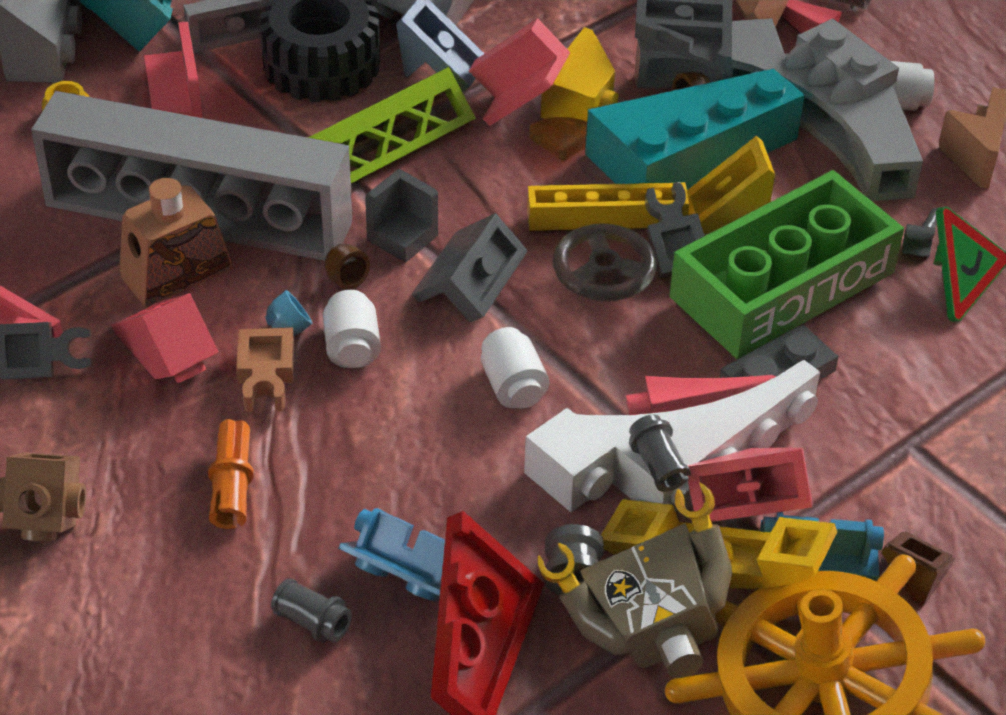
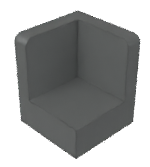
(402, 215)

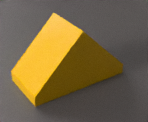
(733, 187)

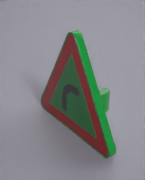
(967, 261)

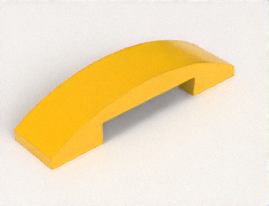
(757, 558)

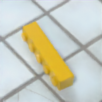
(581, 205)

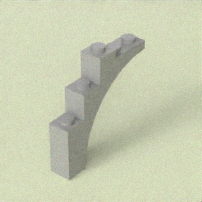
(865, 135)

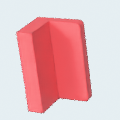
(519, 69)
(174, 78)

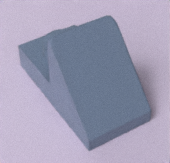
(434, 39)

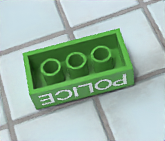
(785, 263)

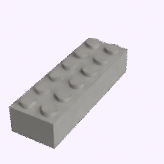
(258, 182)

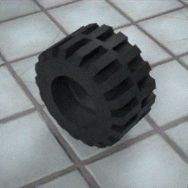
(320, 47)

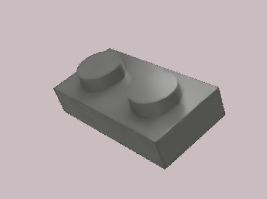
(783, 354)

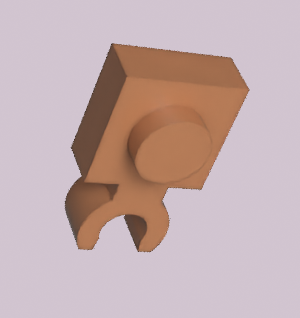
(265, 364)

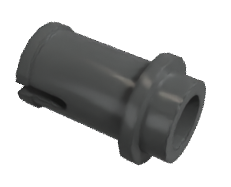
(653, 441)
(322, 616)

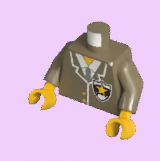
(655, 595)

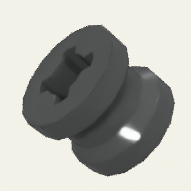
(583, 542)

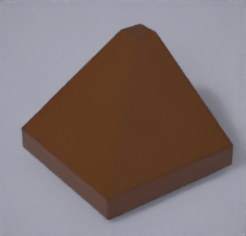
(930, 564)

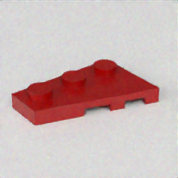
(481, 619)

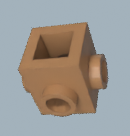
(41, 494)

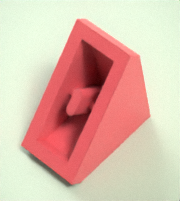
(752, 482)

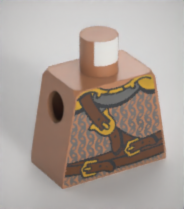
(170, 243)

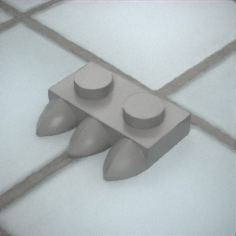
(843, 60)

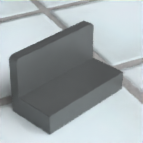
(474, 267)

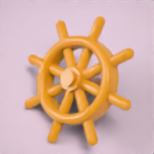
(823, 654)

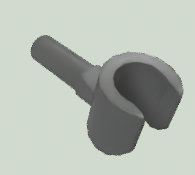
(918, 239)

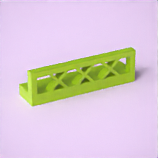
(385, 113)

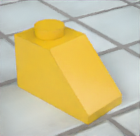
(582, 82)

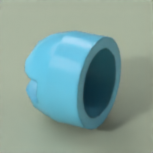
(287, 313)

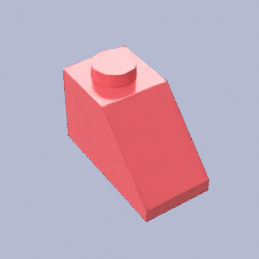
(168, 338)

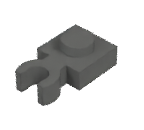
(672, 230)
(30, 350)

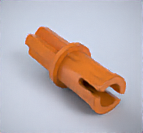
(230, 475)

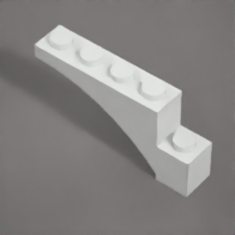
(584, 454)

